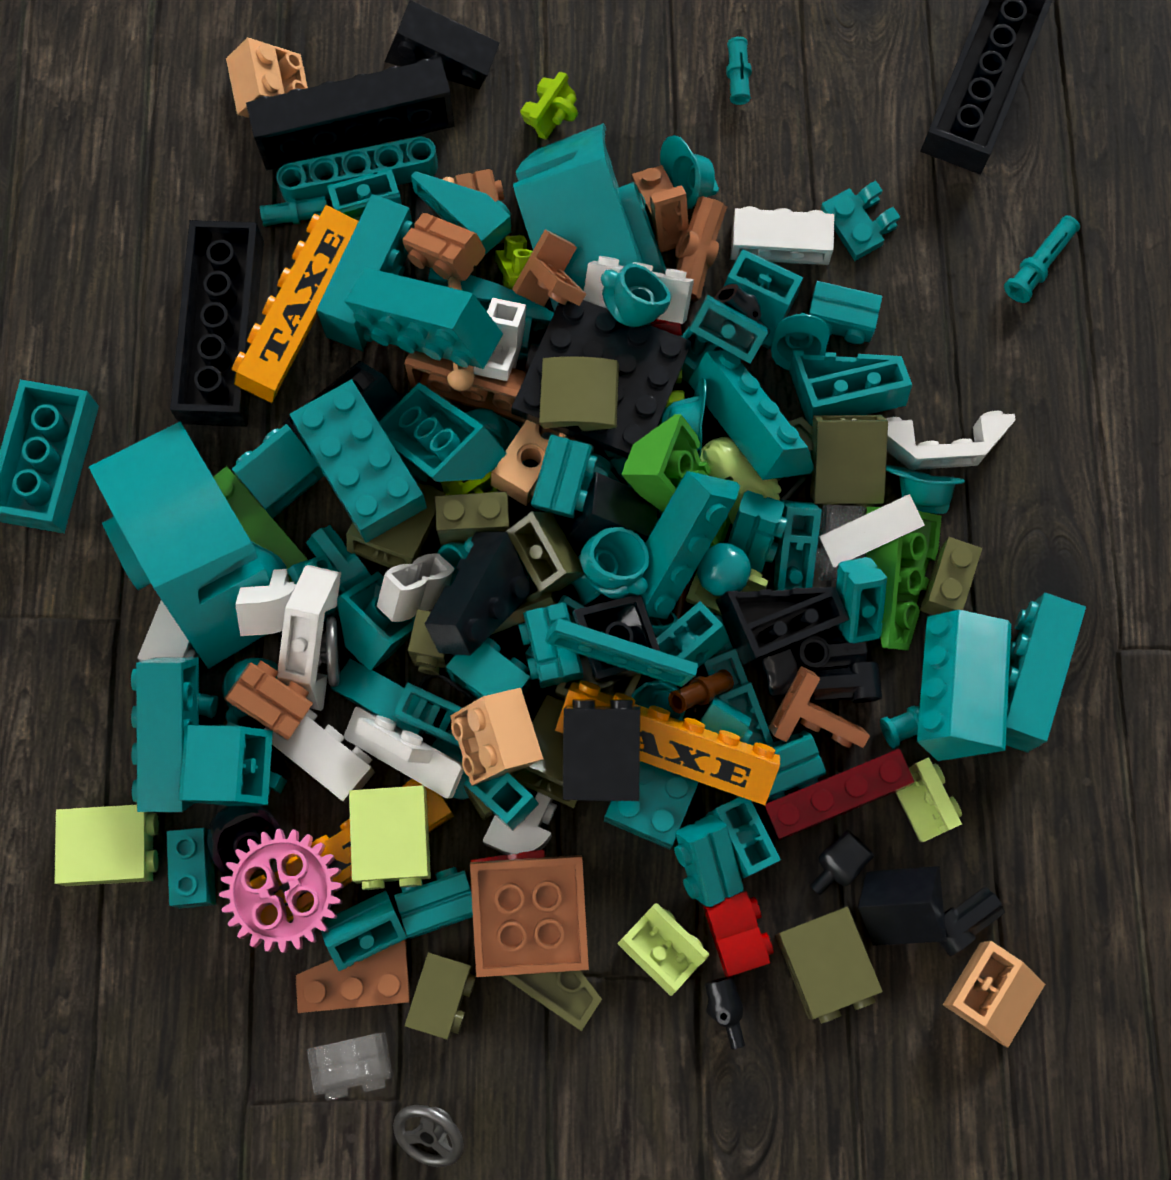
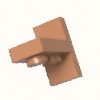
(664, 205)
(545, 275)
(797, 705)

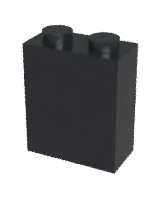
(601, 751)

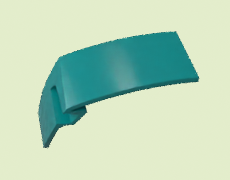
(577, 197)
(181, 538)

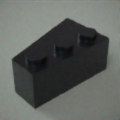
(430, 35)
(481, 596)
(777, 619)

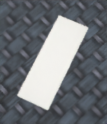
(872, 530)

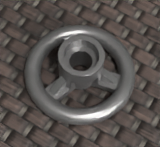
(330, 651)
(431, 1132)

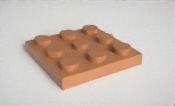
(529, 916)

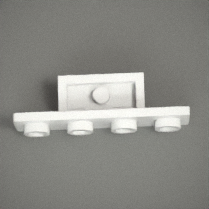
(404, 752)

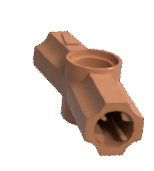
(698, 244)

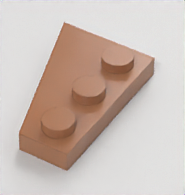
(371, 982)

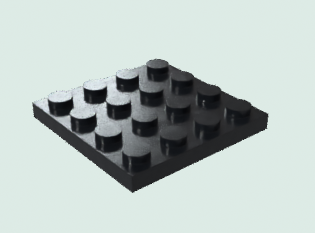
(647, 371)

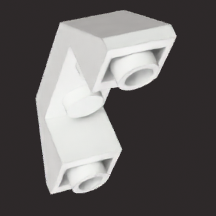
(961, 453)
(302, 631)

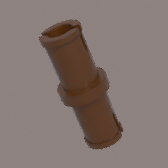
(700, 691)

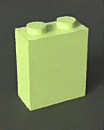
(389, 836)
(105, 845)

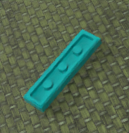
(621, 652)

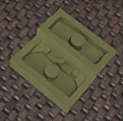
(579, 393)

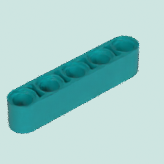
(369, 159)

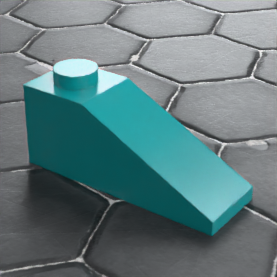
(465, 208)
(798, 546)

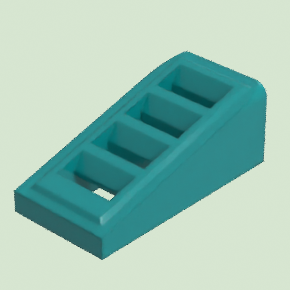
(438, 702)

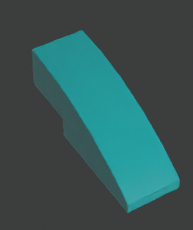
(376, 694)

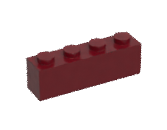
(838, 794)

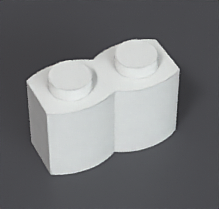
(414, 586)

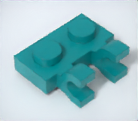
(853, 223)

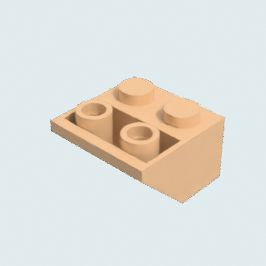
(263, 70)
(495, 736)
(995, 992)

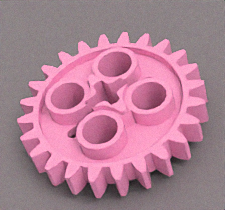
(249, 902)

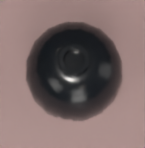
(233, 828)

